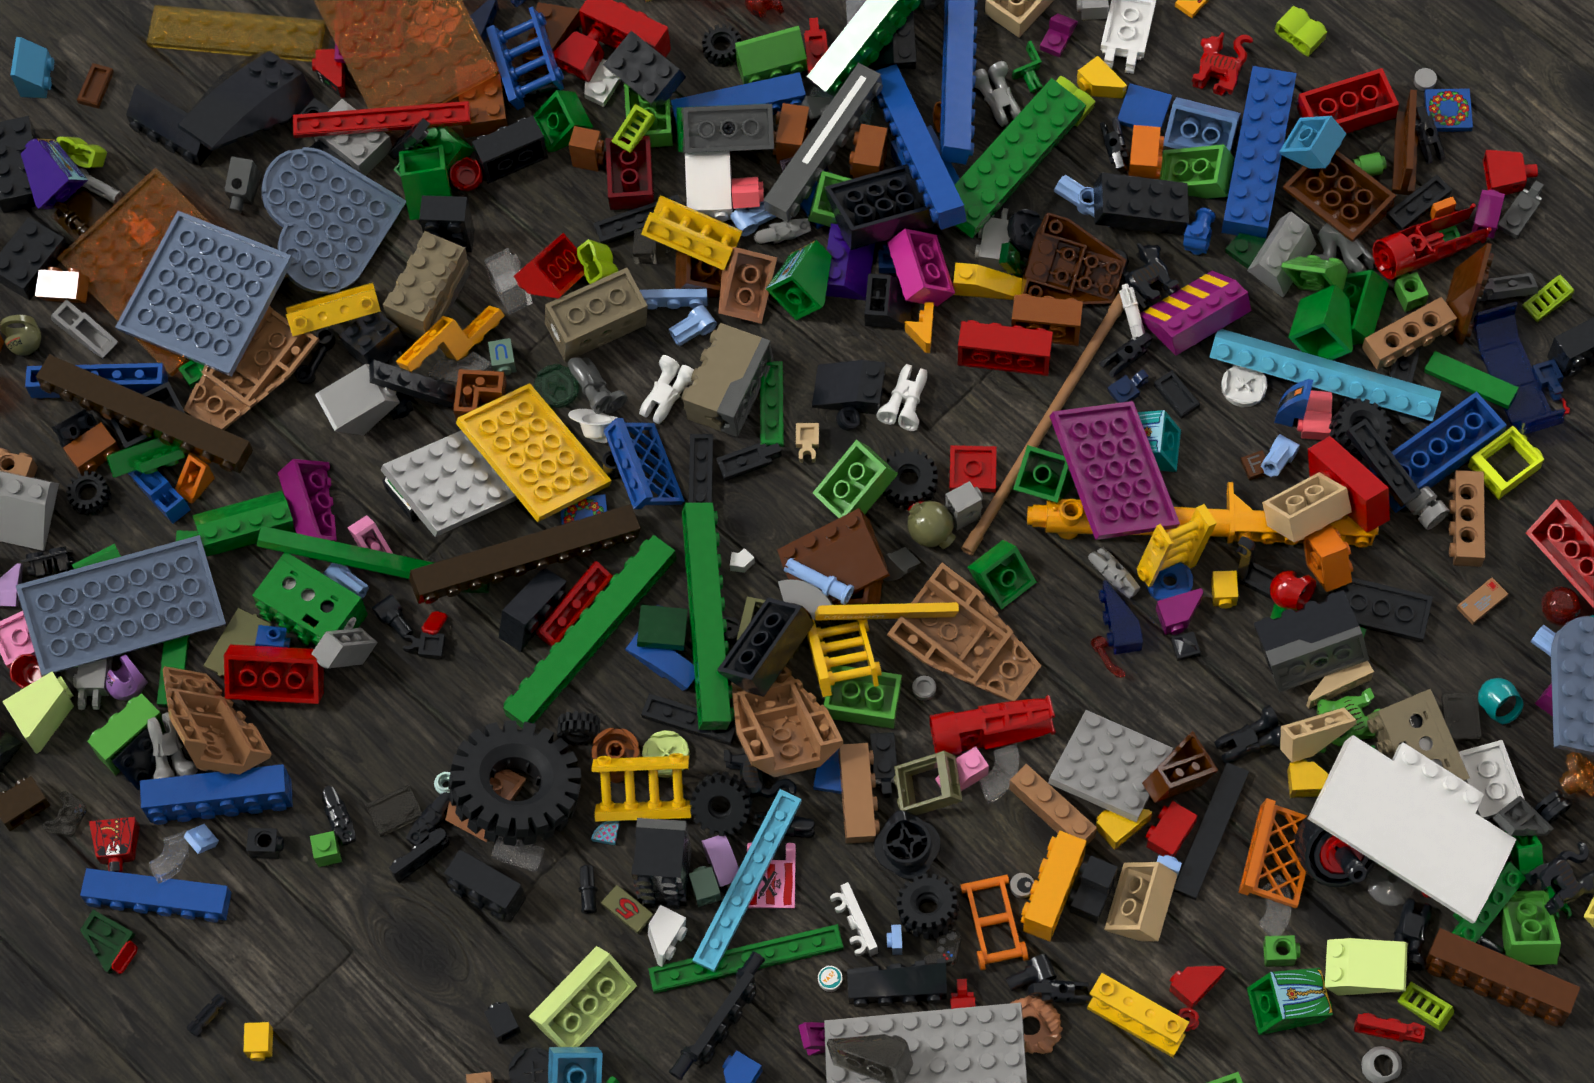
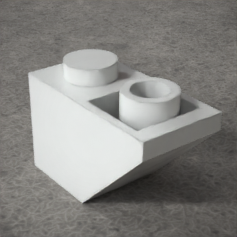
(664, 932)

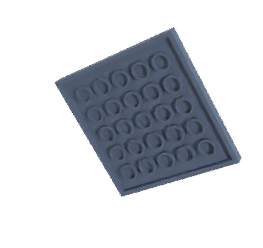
(204, 293)

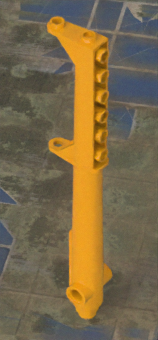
(1239, 520)

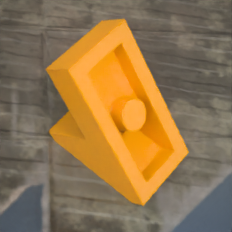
(922, 331)

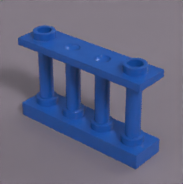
(504, 56)

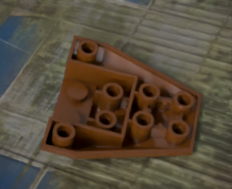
(1071, 264)
(1466, 285)

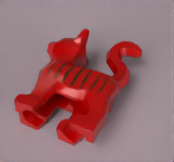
(1220, 66)

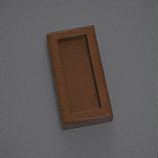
(95, 85)

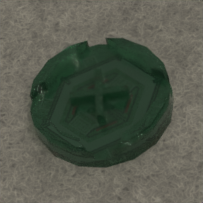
(556, 385)

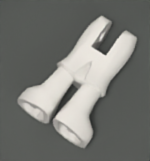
(662, 392)
(907, 393)

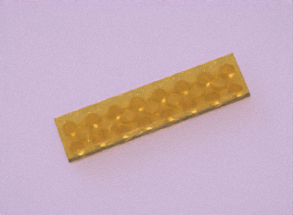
(235, 33)

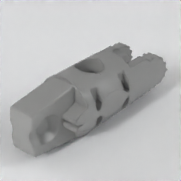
(783, 231)
(1114, 572)

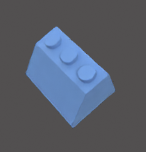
(1200, 125)

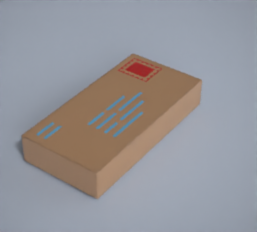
(1482, 601)

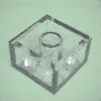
(500, 271)

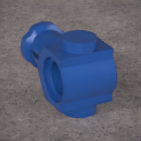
(1198, 233)

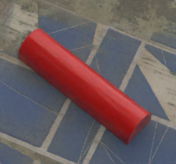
(574, 603)

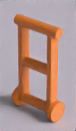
(1020, 947)

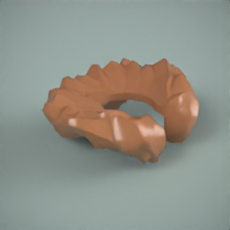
(1049, 1022)

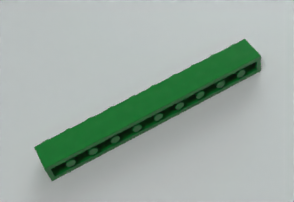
(706, 615)
(590, 632)

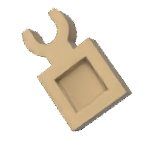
(807, 438)

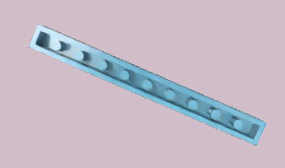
(1325, 373)

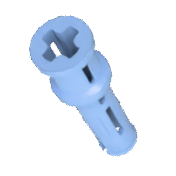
(828, 585)

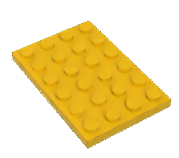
(533, 452)

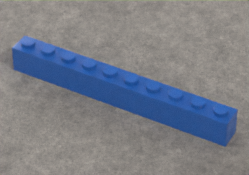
(958, 81)
(919, 150)

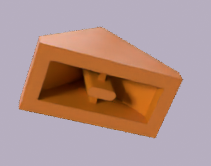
(194, 478)

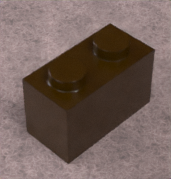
(21, 803)

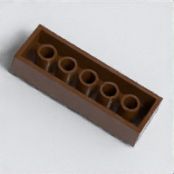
(1501, 978)

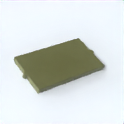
(239, 631)

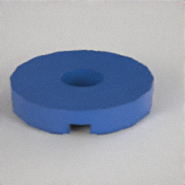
(1183, 578)

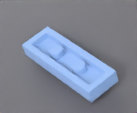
(675, 298)

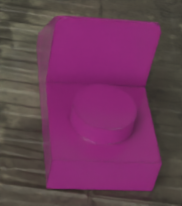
(1058, 34)
(813, 1037)

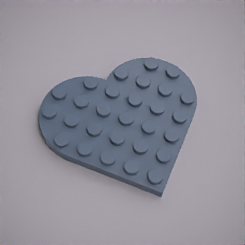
(328, 217)
(1573, 686)

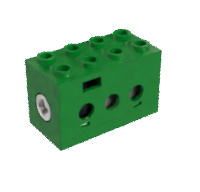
(307, 601)

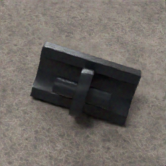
(74, 427)

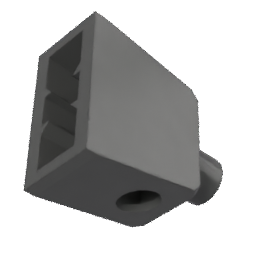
(241, 183)

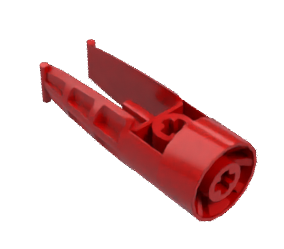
(1402, 250)
(992, 725)

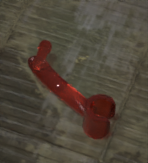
(1098, 644)

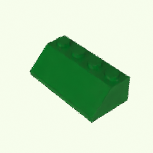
(241, 522)

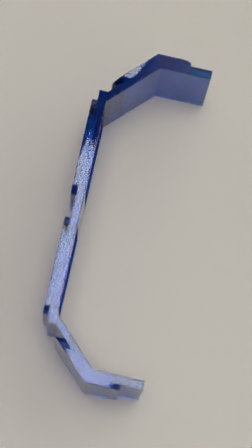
(1507, 361)

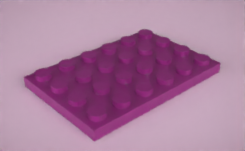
(1114, 470)

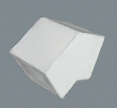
(741, 561)

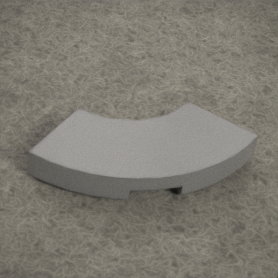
(803, 594)

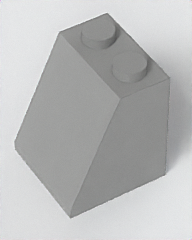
(355, 403)

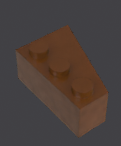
(560, 25)
(1181, 770)

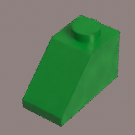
(1527, 853)

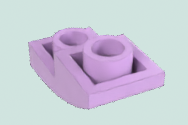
(721, 859)

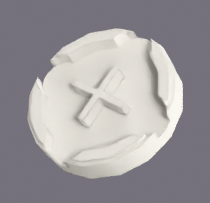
(1243, 386)

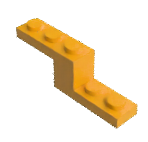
(450, 338)

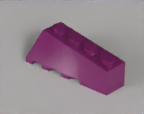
(308, 497)

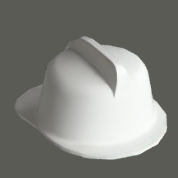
(592, 423)

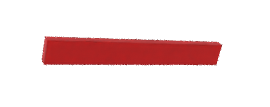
(380, 119)

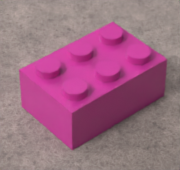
(920, 267)

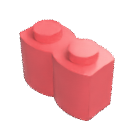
(747, 192)
(1317, 416)

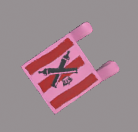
(778, 883)

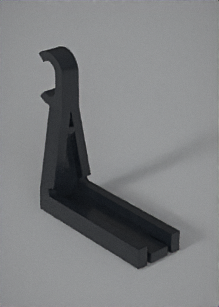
(1250, 573)

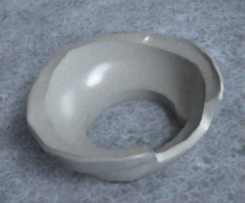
(1368, 1064)

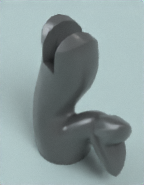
(1351, 251)

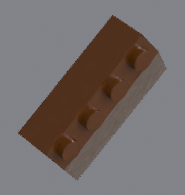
(1342, 196)
(842, 550)

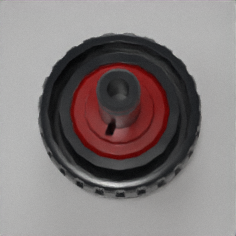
(1329, 858)

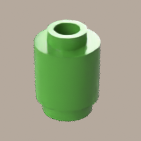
(1371, 163)

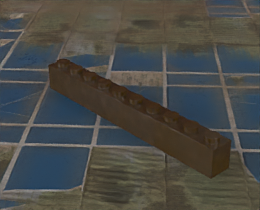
(144, 414)
(524, 554)

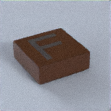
(1252, 464)

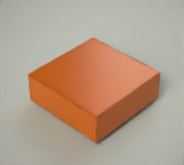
(1443, 208)

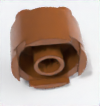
(619, 742)

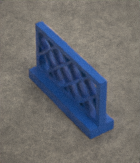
(632, 467)

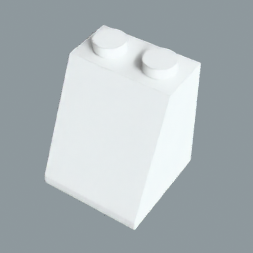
(709, 183)

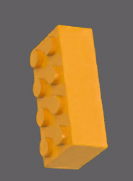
(1054, 886)

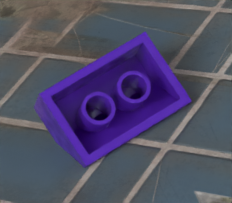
(848, 267)

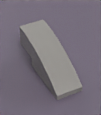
(83, 329)

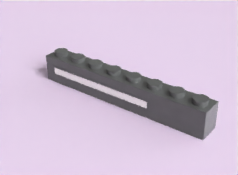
(823, 142)

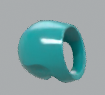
(1495, 694)

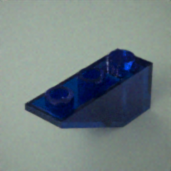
(1123, 625)

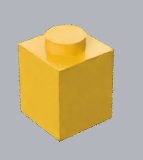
(1224, 589)
(258, 1040)

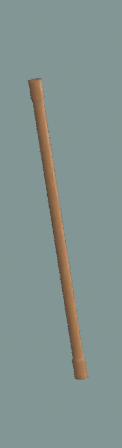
(976, 535)

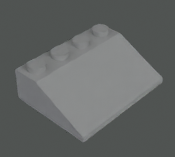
(26, 509)

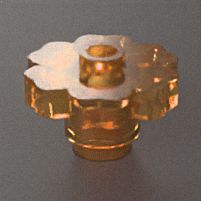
(1579, 775)

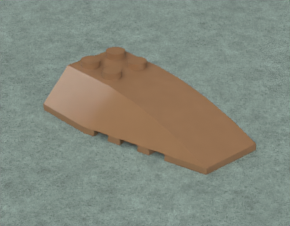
(263, 367)
(972, 644)
(210, 726)
(784, 728)

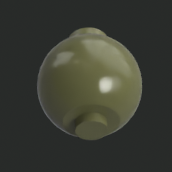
(931, 524)

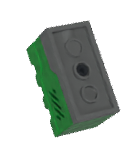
(725, 128)

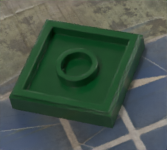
(662, 627)

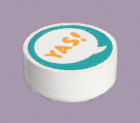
(830, 978)

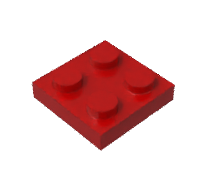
(973, 465)

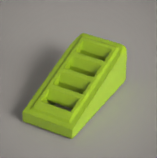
(631, 118)
(1559, 288)
(1447, 1009)

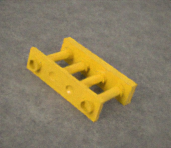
(691, 232)
(332, 309)
(1178, 545)
(823, 664)
(632, 809)
(1137, 1015)

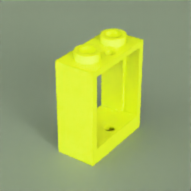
(1492, 479)

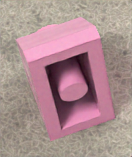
(368, 535)
(970, 768)

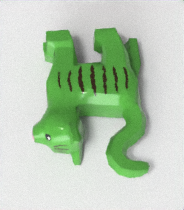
(1354, 706)

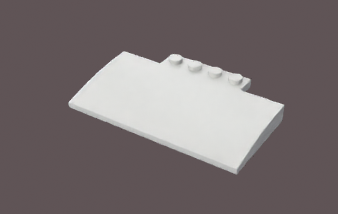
(1414, 823)

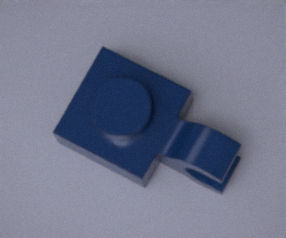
(1550, 376)
(1125, 389)

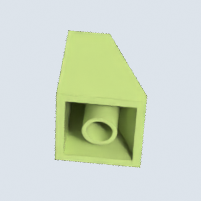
(40, 709)

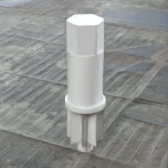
(1132, 311)

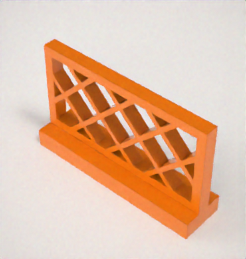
(1257, 855)

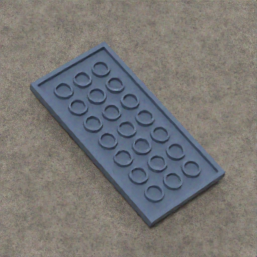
(120, 605)

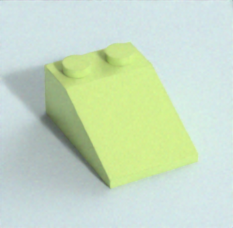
(1365, 966)

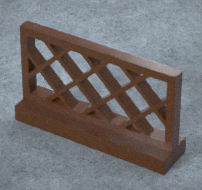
(1405, 149)

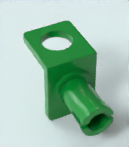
(1028, 71)

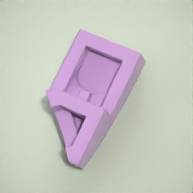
(8, 584)

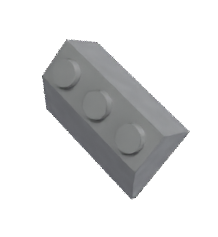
(1286, 241)

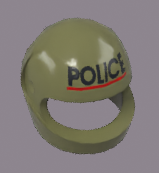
(21, 340)

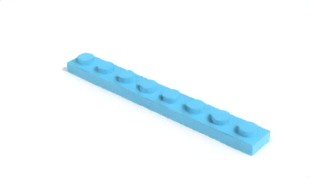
(747, 880)

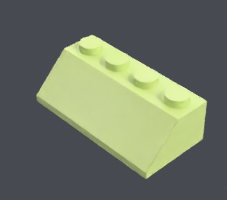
(583, 999)

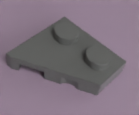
(1522, 820)

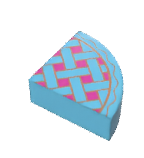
(606, 833)

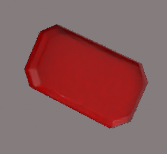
(434, 622)
(124, 957)

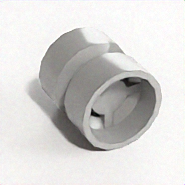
(1429, 510)

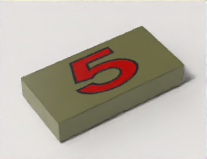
(627, 909)

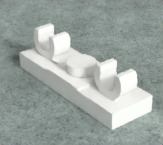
(856, 920)

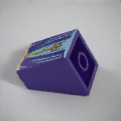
(50, 173)

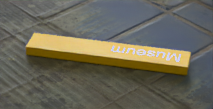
(886, 611)

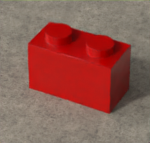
(1171, 830)

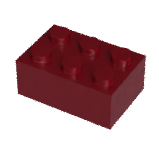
(629, 174)

